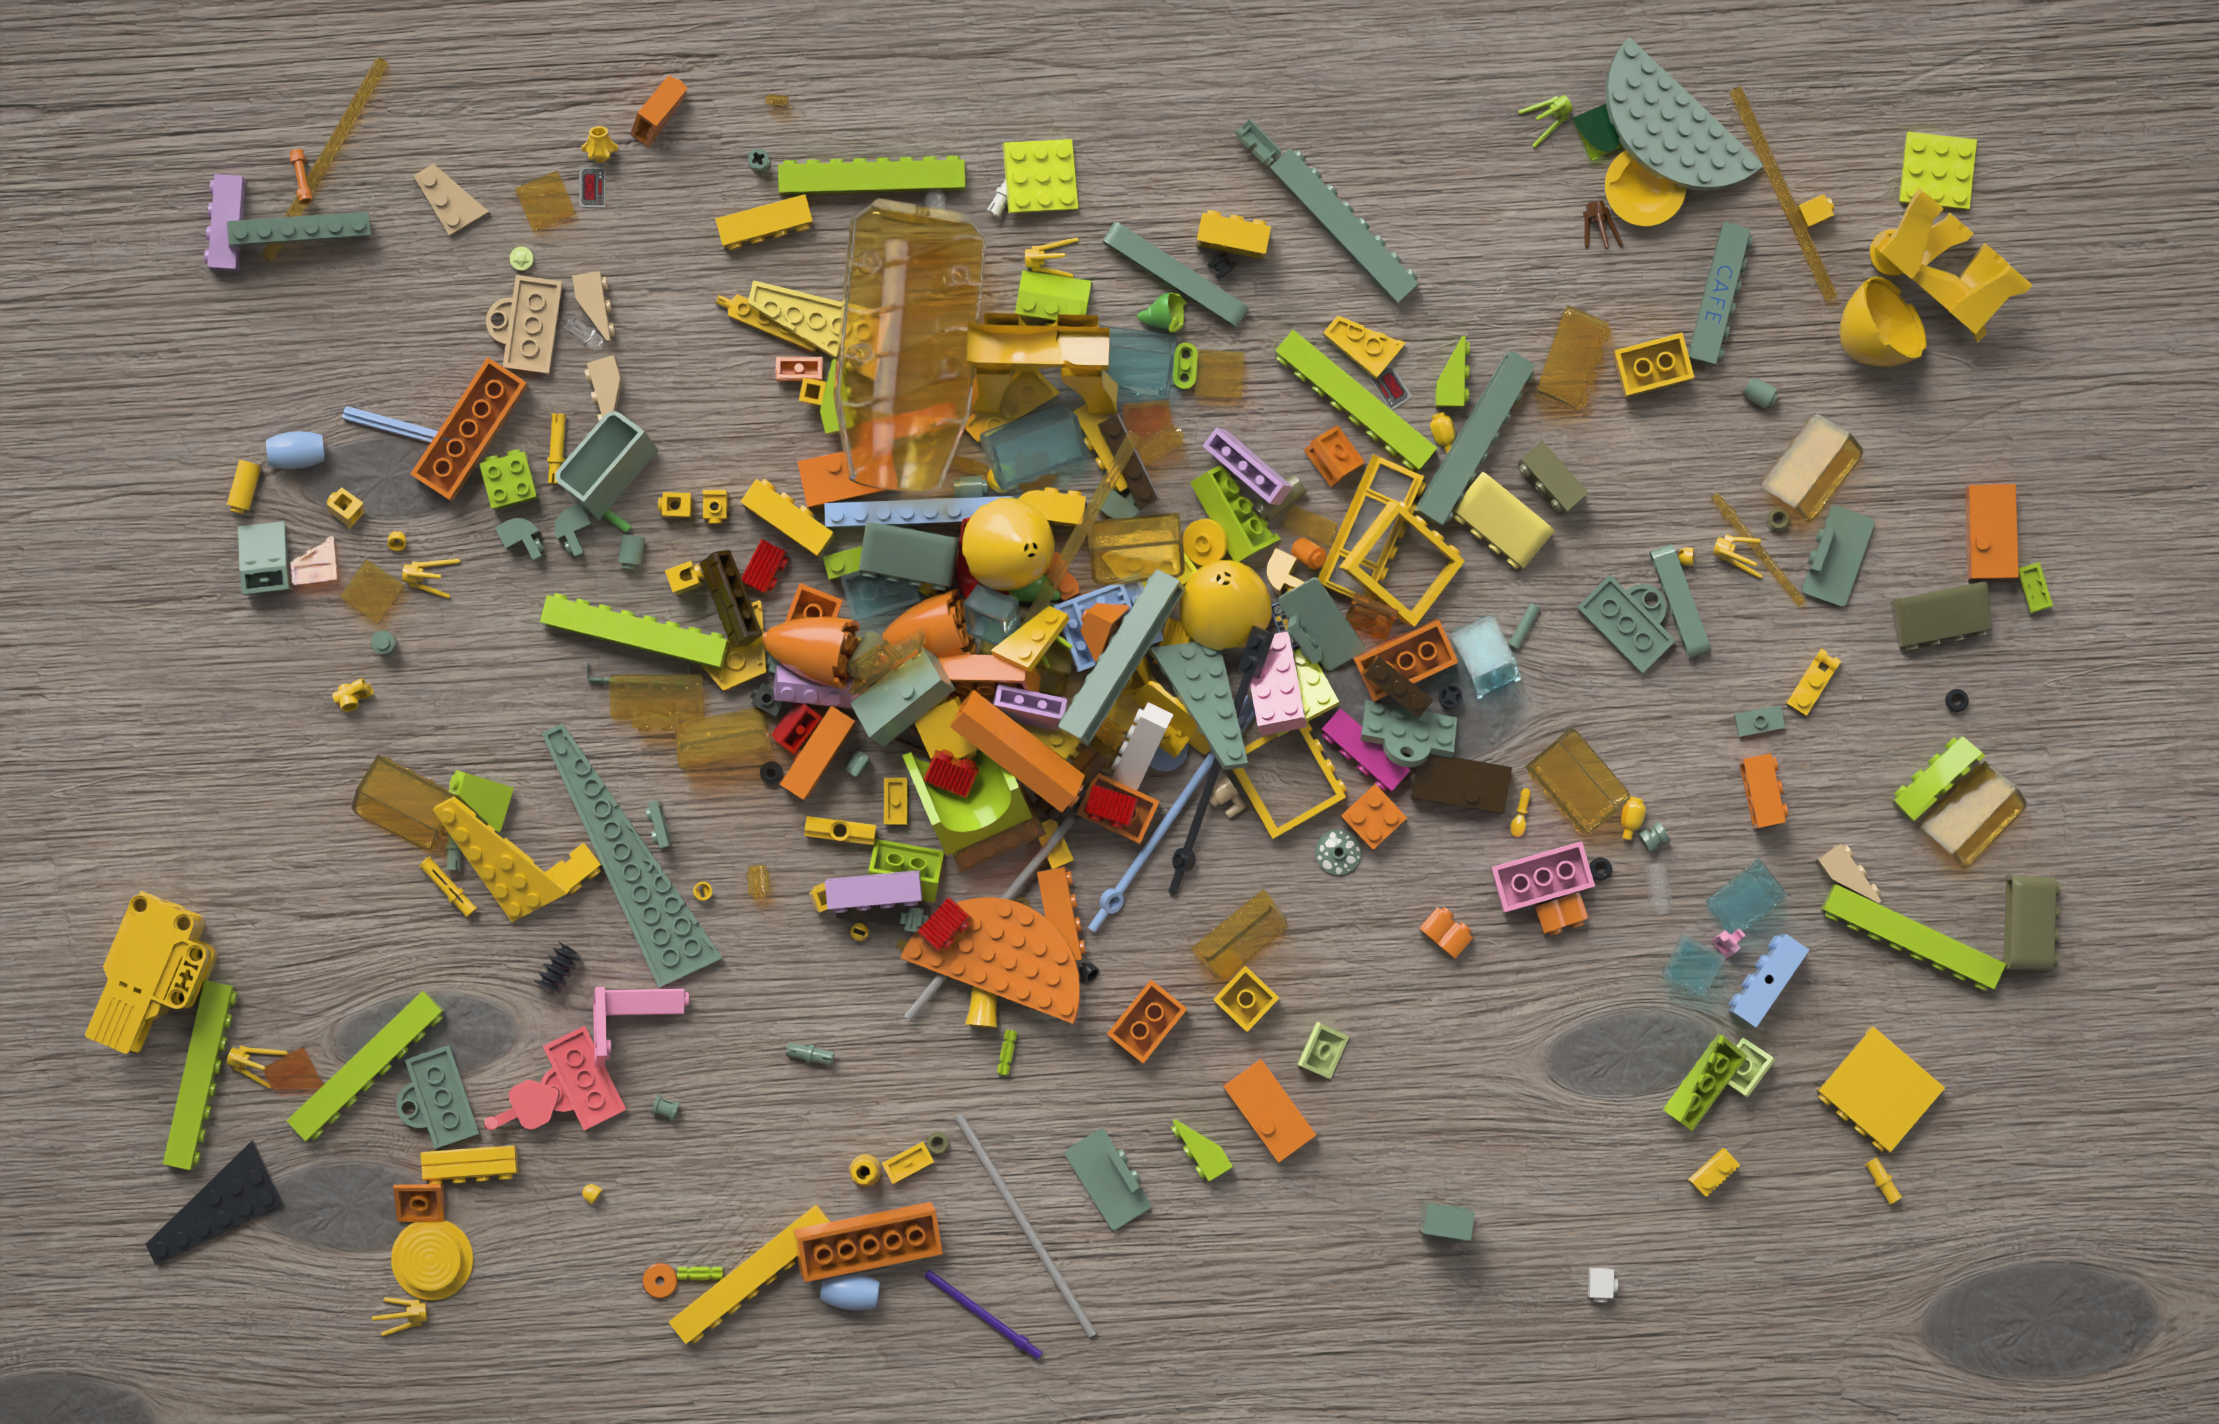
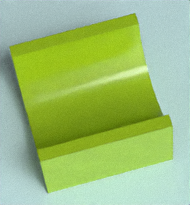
(990, 807)

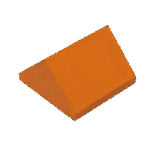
(813, 603)
(420, 1202)

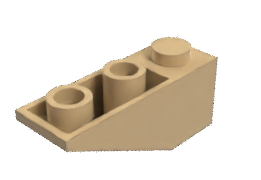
(590, 294)
(606, 383)
(1842, 870)

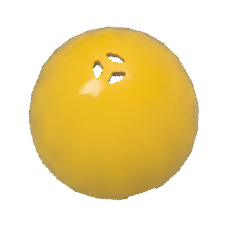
(1881, 326)
(997, 540)
(1220, 613)

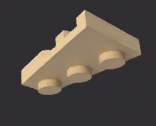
(450, 202)

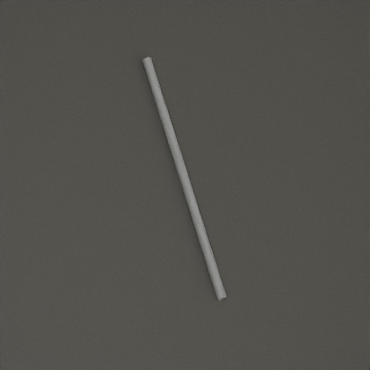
(1009, 894)
(1025, 1225)

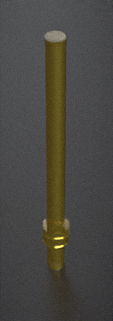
(1728, 513)

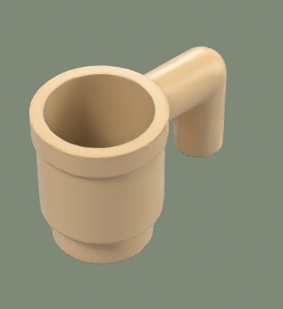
(1223, 792)

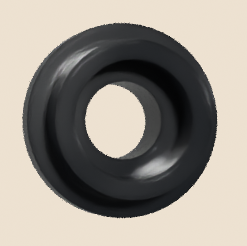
(1963, 697)
(771, 780)
(1607, 866)

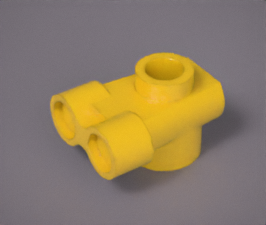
(349, 694)

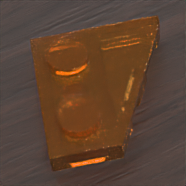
(1146, 417)
(315, 566)
(293, 1072)

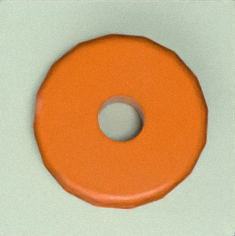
(664, 1271)

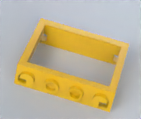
(1352, 569)
(1325, 765)

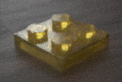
(545, 201)

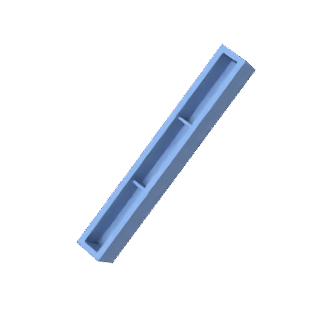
(903, 512)

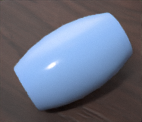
(295, 450)
(850, 1291)

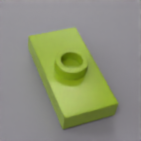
(2034, 587)

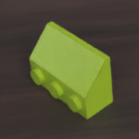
(1047, 295)
(899, 857)

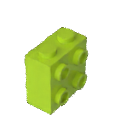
(508, 479)

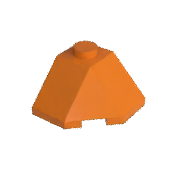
(1100, 625)

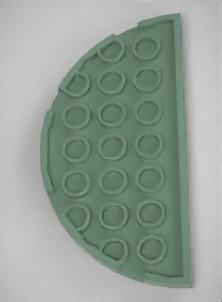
(1669, 128)

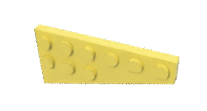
(803, 314)

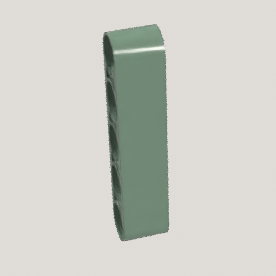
(1680, 601)

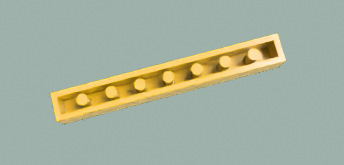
(743, 1280)

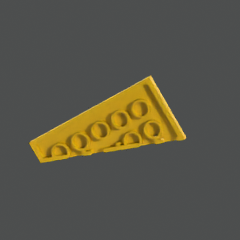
(501, 865)

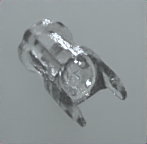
(586, 335)

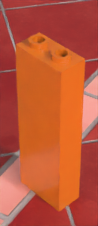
(1018, 751)

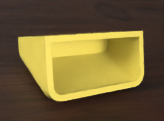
(1502, 521)

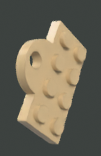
(528, 323)

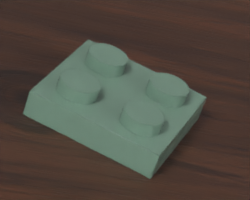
(656, 815)

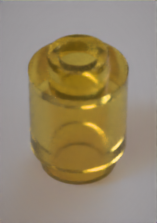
(758, 881)

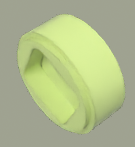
(521, 258)

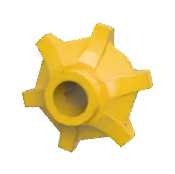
(599, 144)

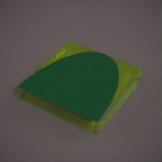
(1597, 132)

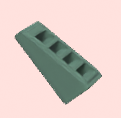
(857, 763)

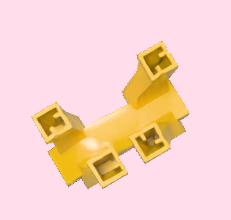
(1979, 288)
(1070, 343)

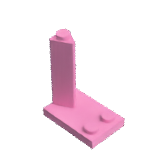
(630, 1003)

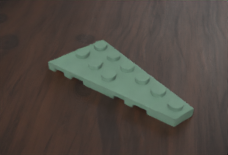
(1205, 692)

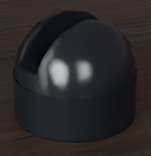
(1088, 972)

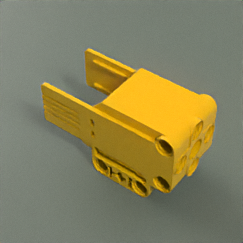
(150, 971)

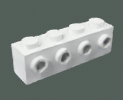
(1142, 745)

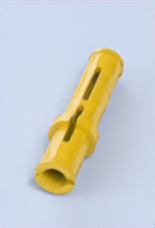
(556, 446)
(467, 906)

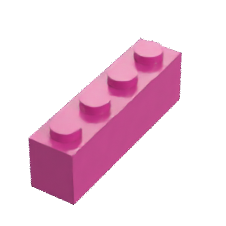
(1370, 756)

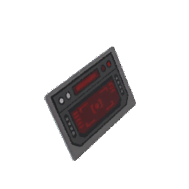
(591, 186)
(1391, 387)

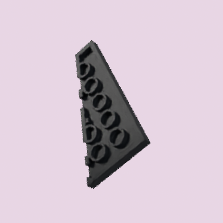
(229, 1199)

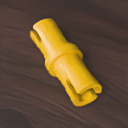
(1883, 1180)

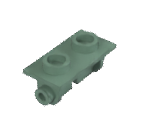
(1261, 144)

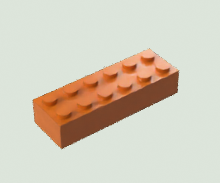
(471, 429)
(867, 1241)

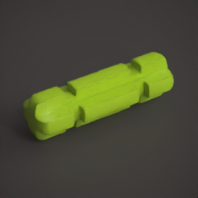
(1006, 1052)
(699, 1273)

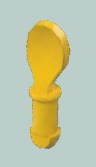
(1518, 823)

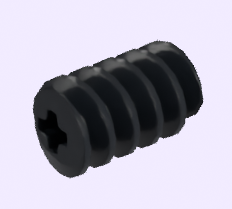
(558, 968)

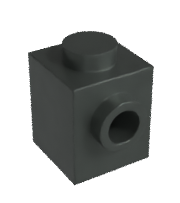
(764, 699)

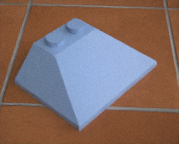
(1113, 594)

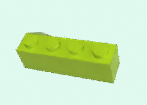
(1225, 505)
(1937, 777)
(1705, 1082)

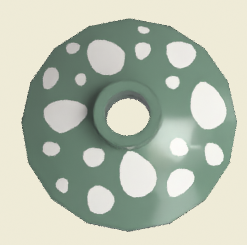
(1338, 839)

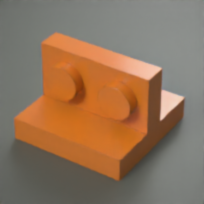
(1333, 455)

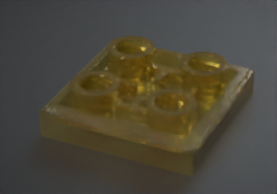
(1219, 374)
(372, 591)

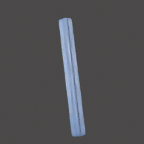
(390, 425)

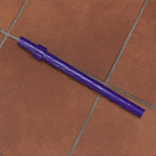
(1019, 1341)

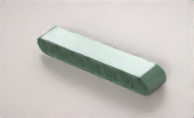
(1175, 274)

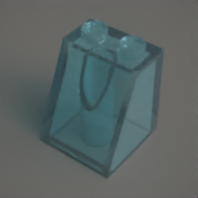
(1485, 655)
(1746, 897)

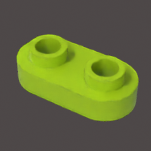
(1185, 366)

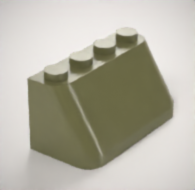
(1942, 615)
(2030, 922)

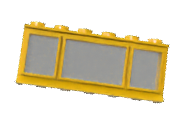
(1379, 485)

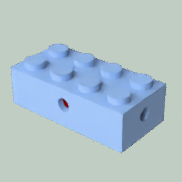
(1779, 966)

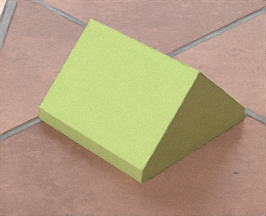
(1323, 1050)
(1751, 1069)

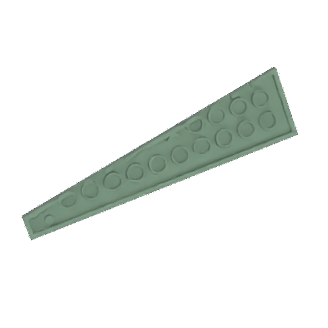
(655, 910)

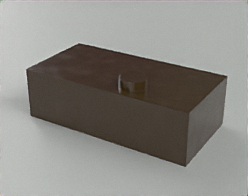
(1462, 783)

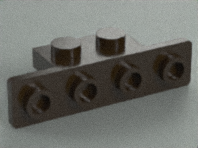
(881, 915)

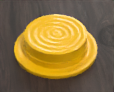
(1639, 195)
(432, 1259)

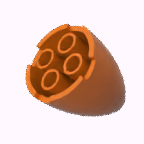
(945, 624)
(815, 648)

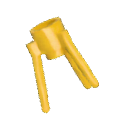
(1036, 257)
(1725, 550)
(415, 573)
(240, 1059)
(416, 1313)

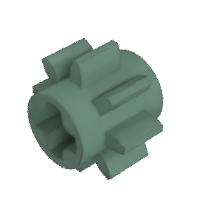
(913, 919)

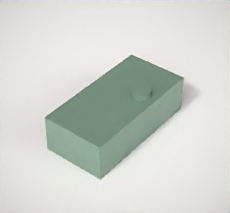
(902, 697)
(1447, 1221)

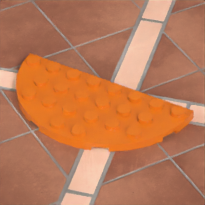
(1008, 954)

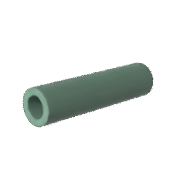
(1524, 626)

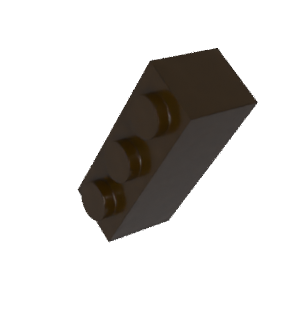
(1397, 686)

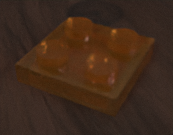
(1371, 617)

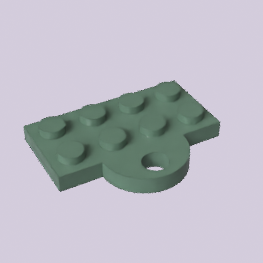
(1629, 621)
(1405, 733)
(438, 1098)

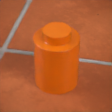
(1308, 553)

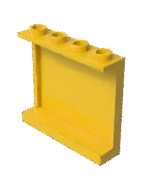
(1880, 1090)

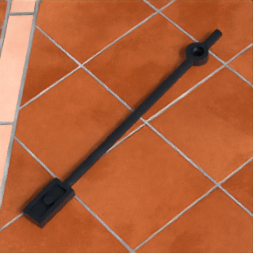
(1252, 666)

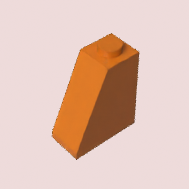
(658, 110)

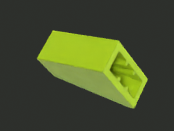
(482, 796)

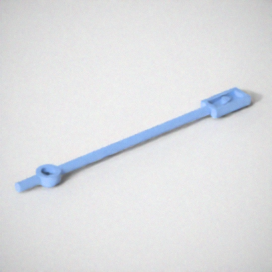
(1112, 899)

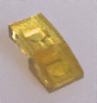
(1310, 524)

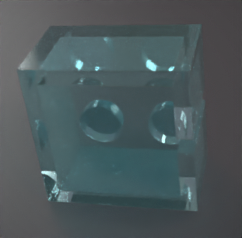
(991, 615)
(1692, 965)

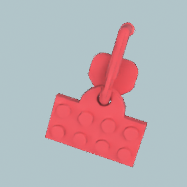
(580, 1085)

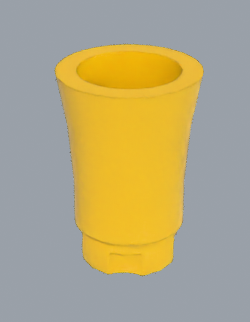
(982, 1009)
(869, 1162)

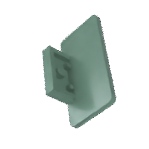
(1837, 555)
(1319, 625)
(1108, 1178)

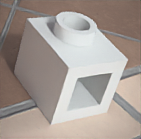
(1601, 1284)

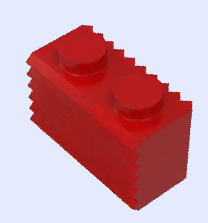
(764, 567)
(796, 726)
(951, 772)
(1111, 806)
(945, 925)

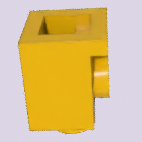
(721, 498)
(342, 499)
(684, 500)
(818, 897)

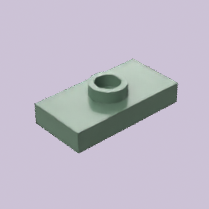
(1759, 721)

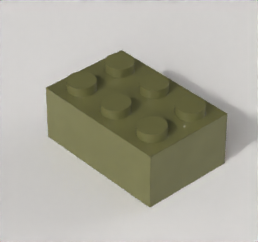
(1552, 478)

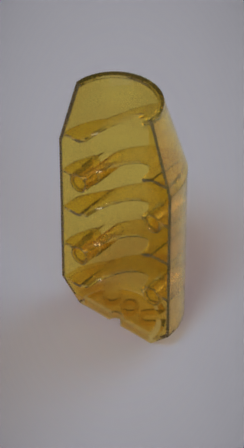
(902, 325)

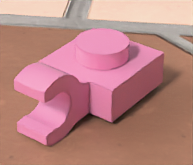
(1727, 943)

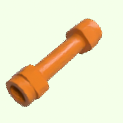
(298, 160)

